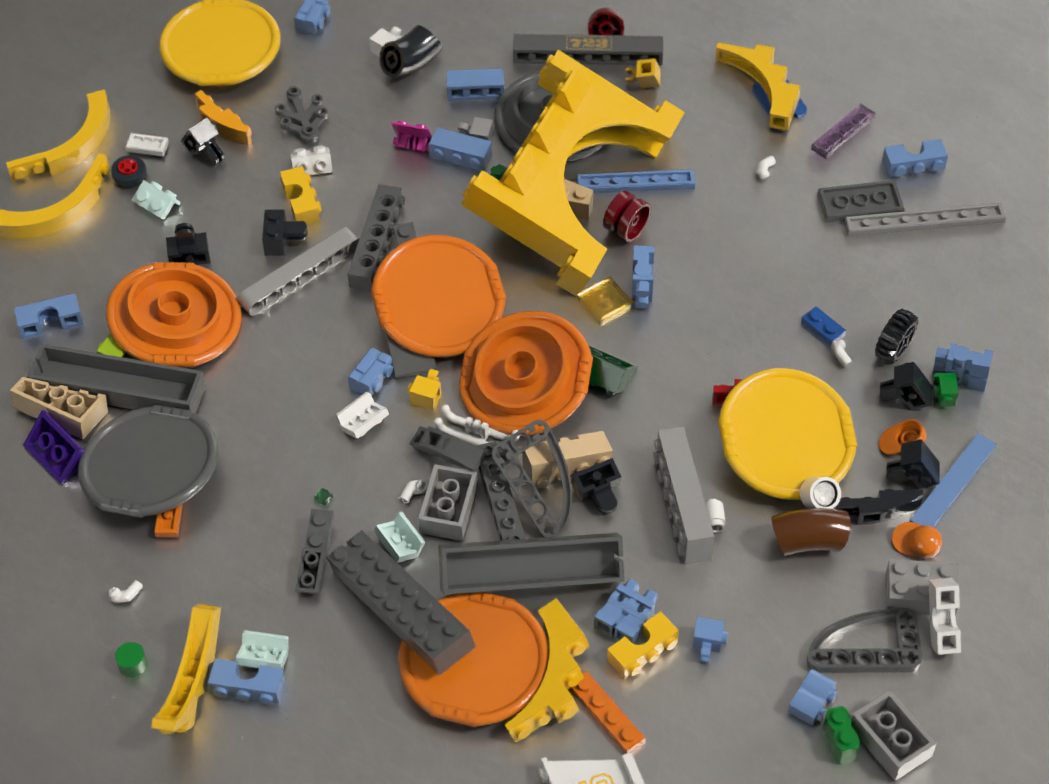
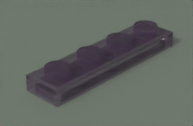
(843, 131)

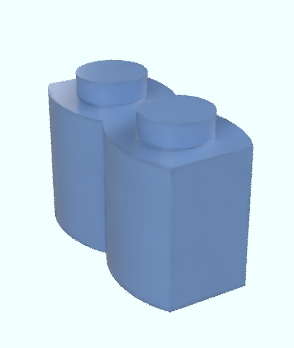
(812, 697)

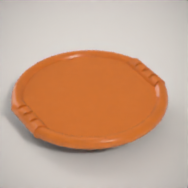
(437, 294)
(173, 314)
(525, 372)
(493, 677)

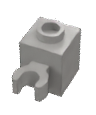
(480, 128)

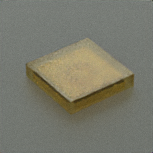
(605, 301)

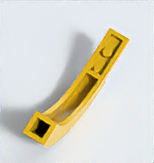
(72, 151)
(59, 215)

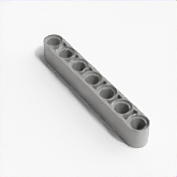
(298, 271)

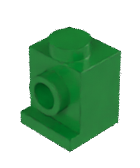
(945, 389)

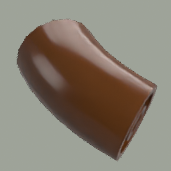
(812, 530)

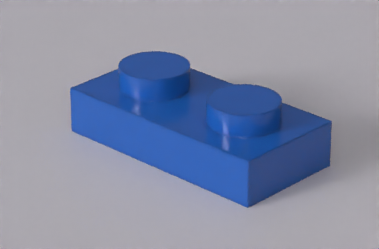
(823, 325)

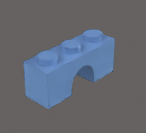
(900, 162)
(32, 316)
(264, 687)

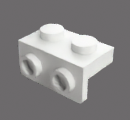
(313, 161)
(361, 416)

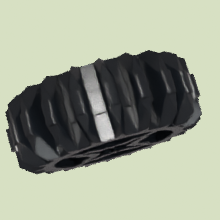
(896, 336)

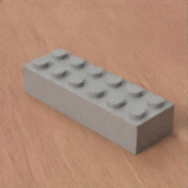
(684, 495)

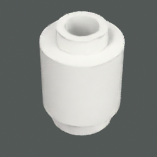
(716, 514)

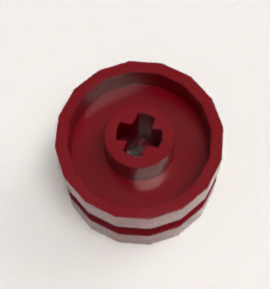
(627, 216)

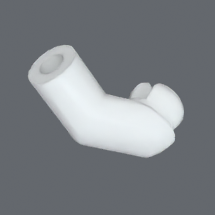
(762, 166)
(838, 350)
(413, 488)
(121, 596)

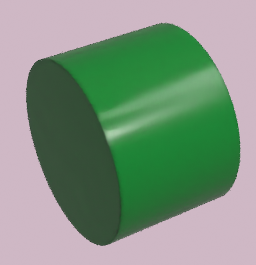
(131, 659)

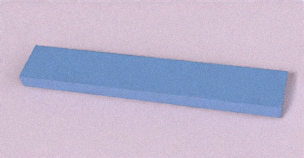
(638, 181)
(954, 481)

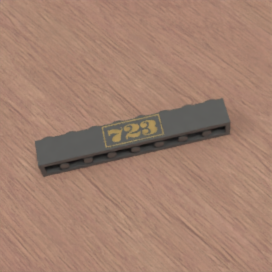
(588, 48)

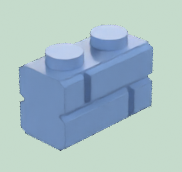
(311, 16)
(370, 372)

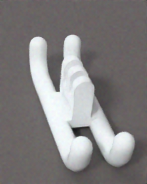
(475, 431)

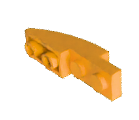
(227, 123)

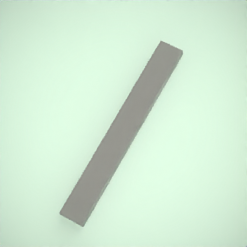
(925, 219)

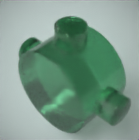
(323, 497)

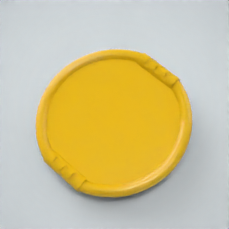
(219, 42)
(784, 430)

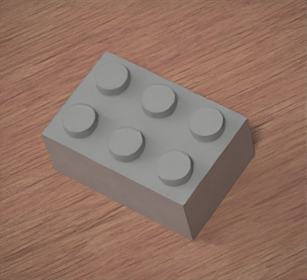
(448, 502)
(909, 583)
(892, 735)

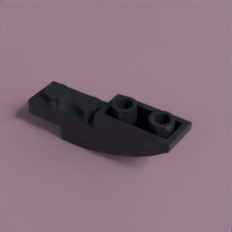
(886, 507)

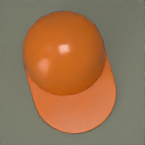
(903, 432)
(917, 540)

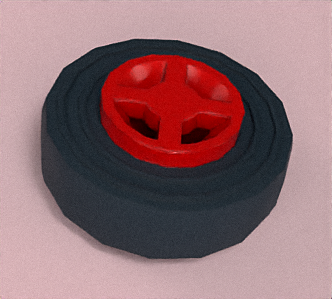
(128, 171)

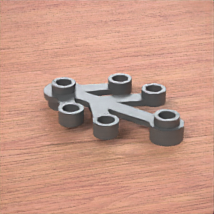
(307, 132)

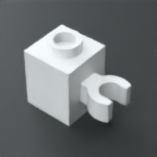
(382, 37)

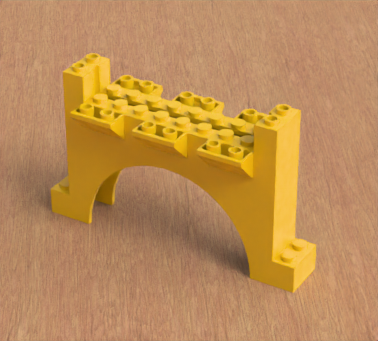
(532, 195)

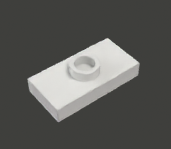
(147, 144)

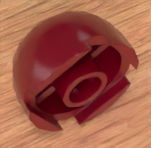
(606, 22)

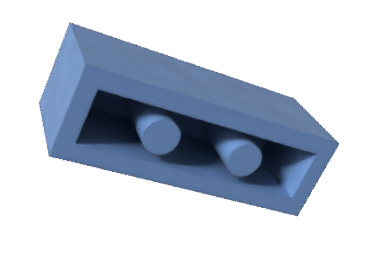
(475, 84)
(460, 149)

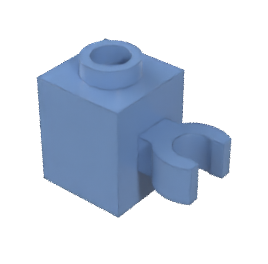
(709, 636)

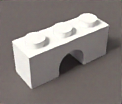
(943, 626)

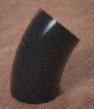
(409, 52)

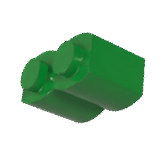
(841, 734)

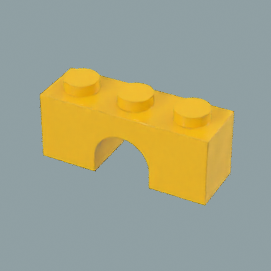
(297, 184)
(630, 658)

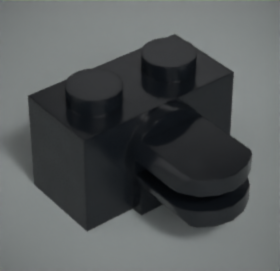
(202, 139)
(278, 232)
(188, 246)
(908, 386)
(916, 464)
(598, 483)

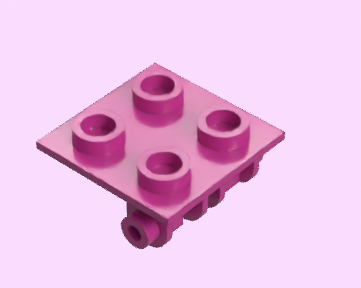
(407, 133)

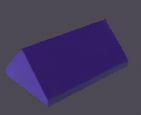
(54, 448)

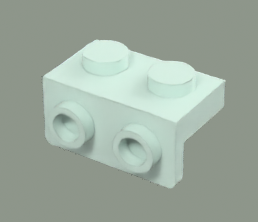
(154, 199)
(400, 538)
(262, 649)

